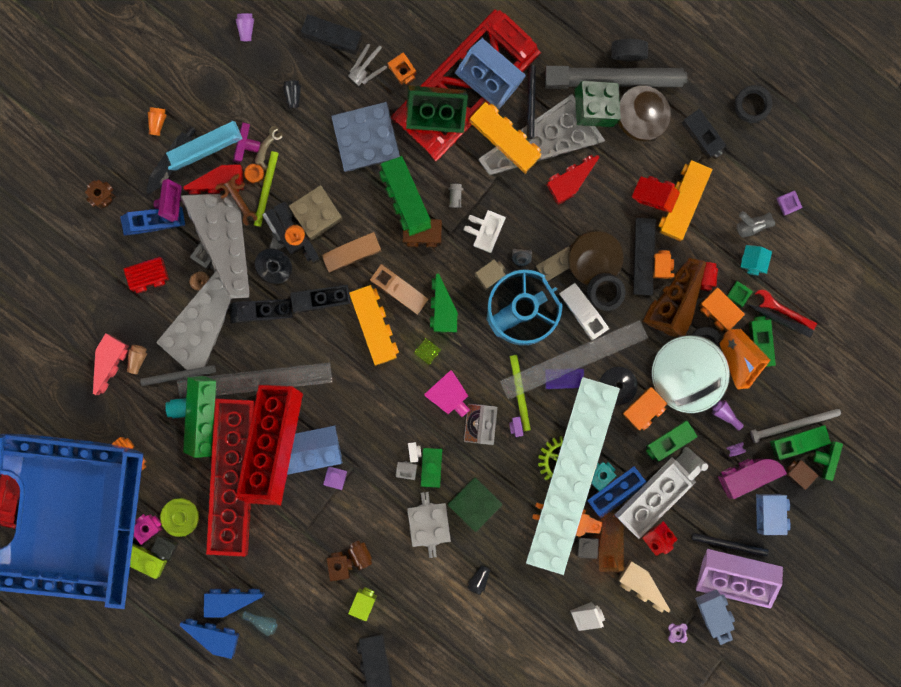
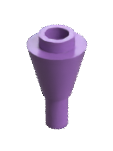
(723, 411)

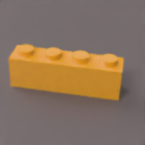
(505, 137)
(690, 189)
(373, 325)

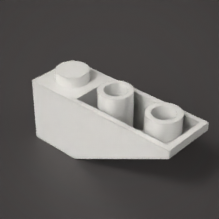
(584, 311)
(588, 617)

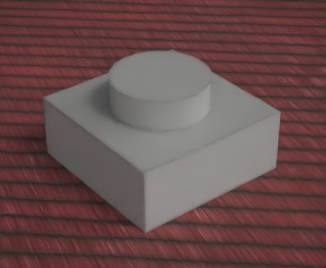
(406, 470)

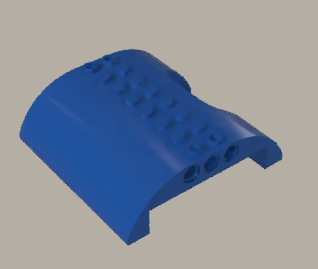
(71, 517)

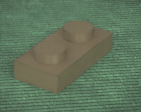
(554, 265)

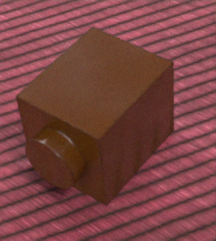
(801, 474)

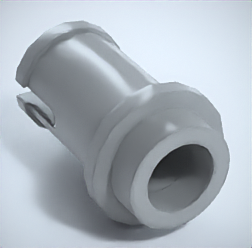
(455, 195)

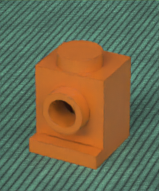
(399, 63)
(663, 265)

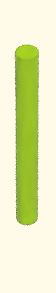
(266, 188)
(521, 398)

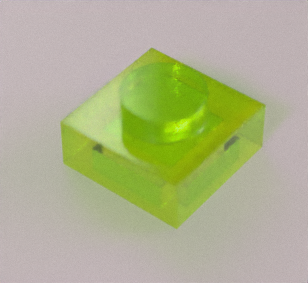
(427, 351)

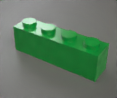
(405, 195)
(199, 416)

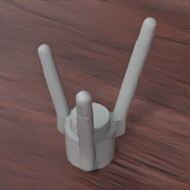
(358, 74)

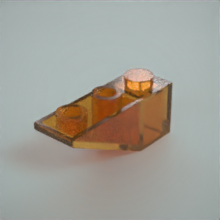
(611, 545)

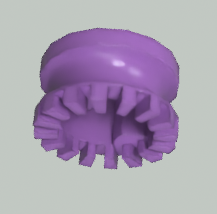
(736, 450)

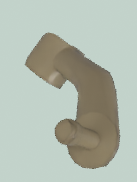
(260, 157)

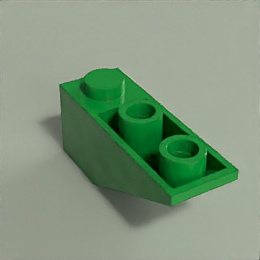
(445, 312)
(800, 442)

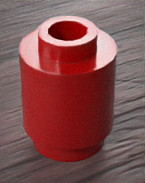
(709, 277)

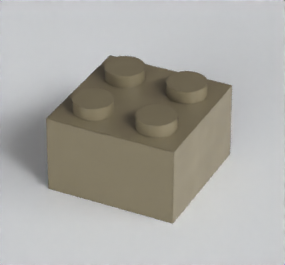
(316, 212)

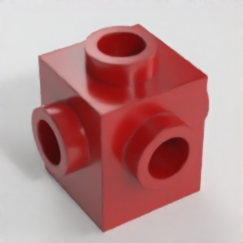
(660, 539)

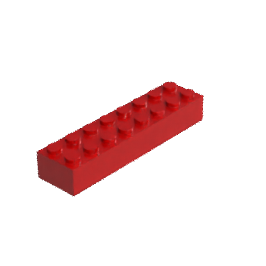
(227, 514)

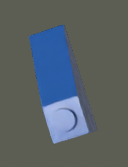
(148, 221)

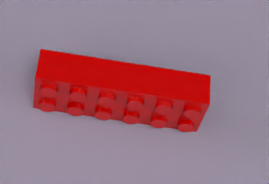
(269, 445)

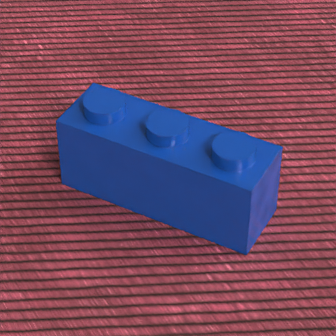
(617, 492)

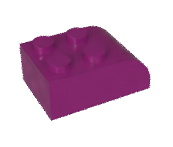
(749, 476)

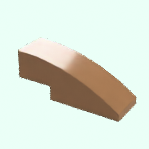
(351, 252)

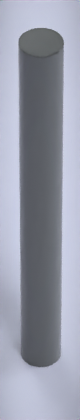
(178, 375)

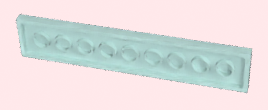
(572, 475)

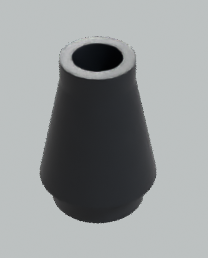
(292, 93)
(479, 580)

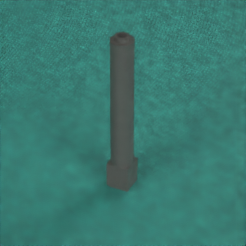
(563, 77)

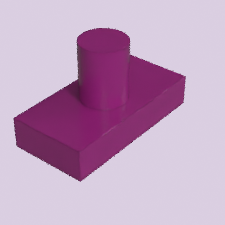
(244, 144)
(169, 200)

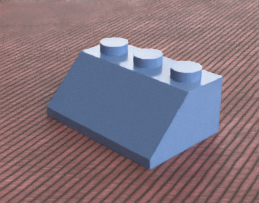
(489, 73)
(315, 450)

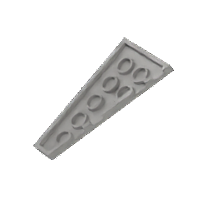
(554, 134)
(221, 233)
(197, 326)

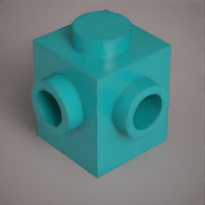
(756, 259)
(603, 475)

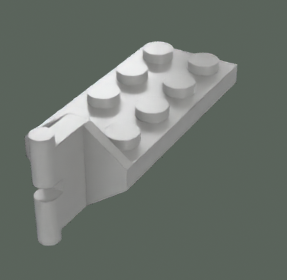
(661, 492)

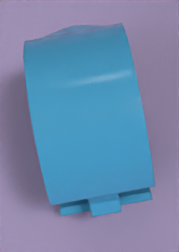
(509, 317)

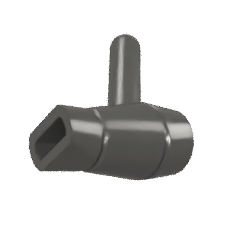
(751, 226)

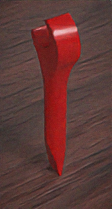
(771, 303)

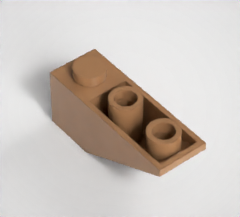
(399, 289)

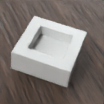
(414, 452)

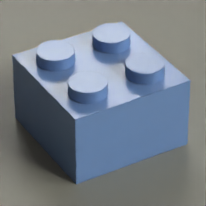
(772, 514)

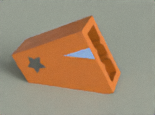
(743, 358)

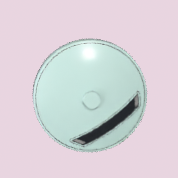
(690, 374)

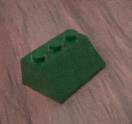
(436, 109)

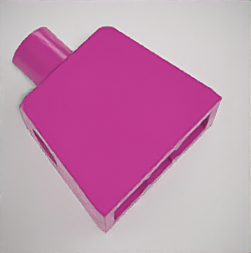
(449, 395)

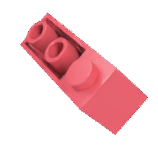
(107, 358)

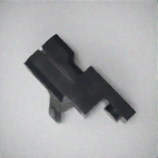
(279, 221)

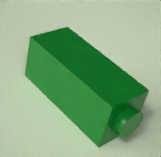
(762, 336)
(671, 441)

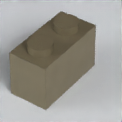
(490, 274)

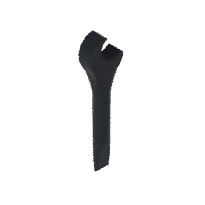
(798, 328)

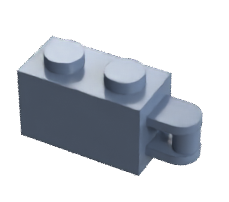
(715, 615)

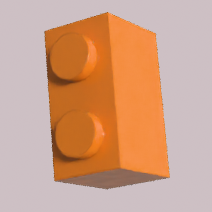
(721, 310)
(644, 409)

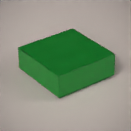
(739, 294)

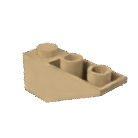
(639, 580)

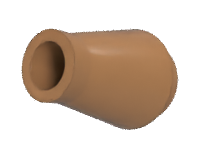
(136, 356)

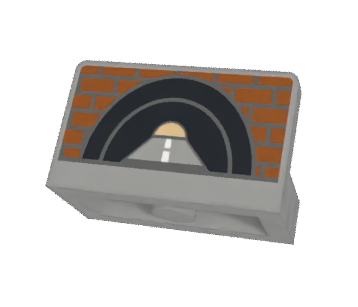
(480, 424)

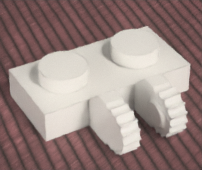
(488, 232)

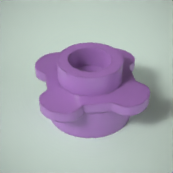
(674, 637)

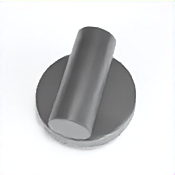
(521, 257)

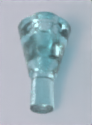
(264, 624)

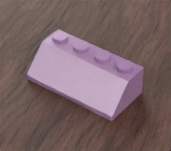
(740, 578)

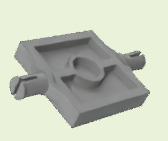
(428, 524)

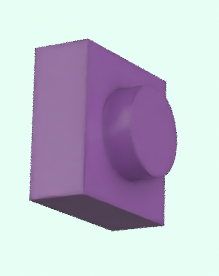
(516, 427)
(335, 478)

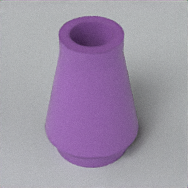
(245, 26)

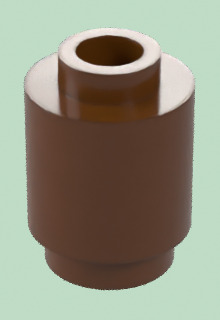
(359, 555)

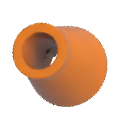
(156, 120)

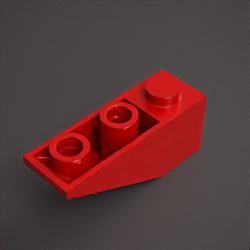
(211, 179)
(568, 184)

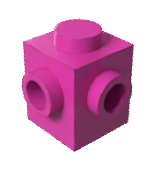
(146, 528)

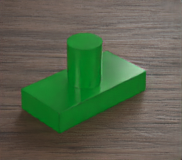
(829, 460)
(431, 467)

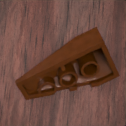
(677, 305)

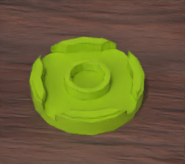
(179, 517)

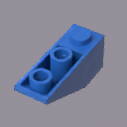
(224, 603)
(215, 640)

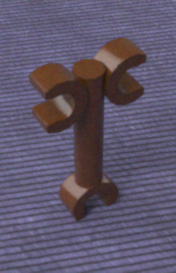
(231, 186)

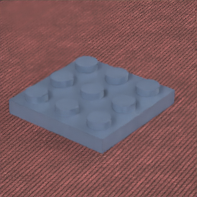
(365, 136)

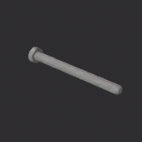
(793, 425)

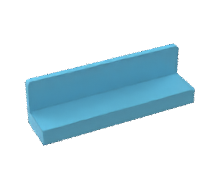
(204, 146)

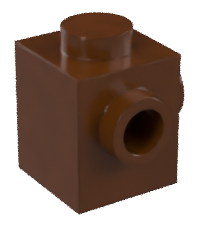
(339, 566)

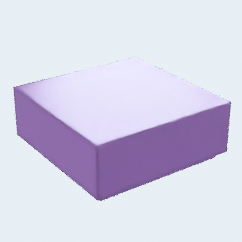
(789, 203)

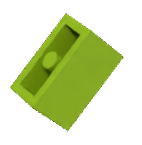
(146, 561)
(363, 603)

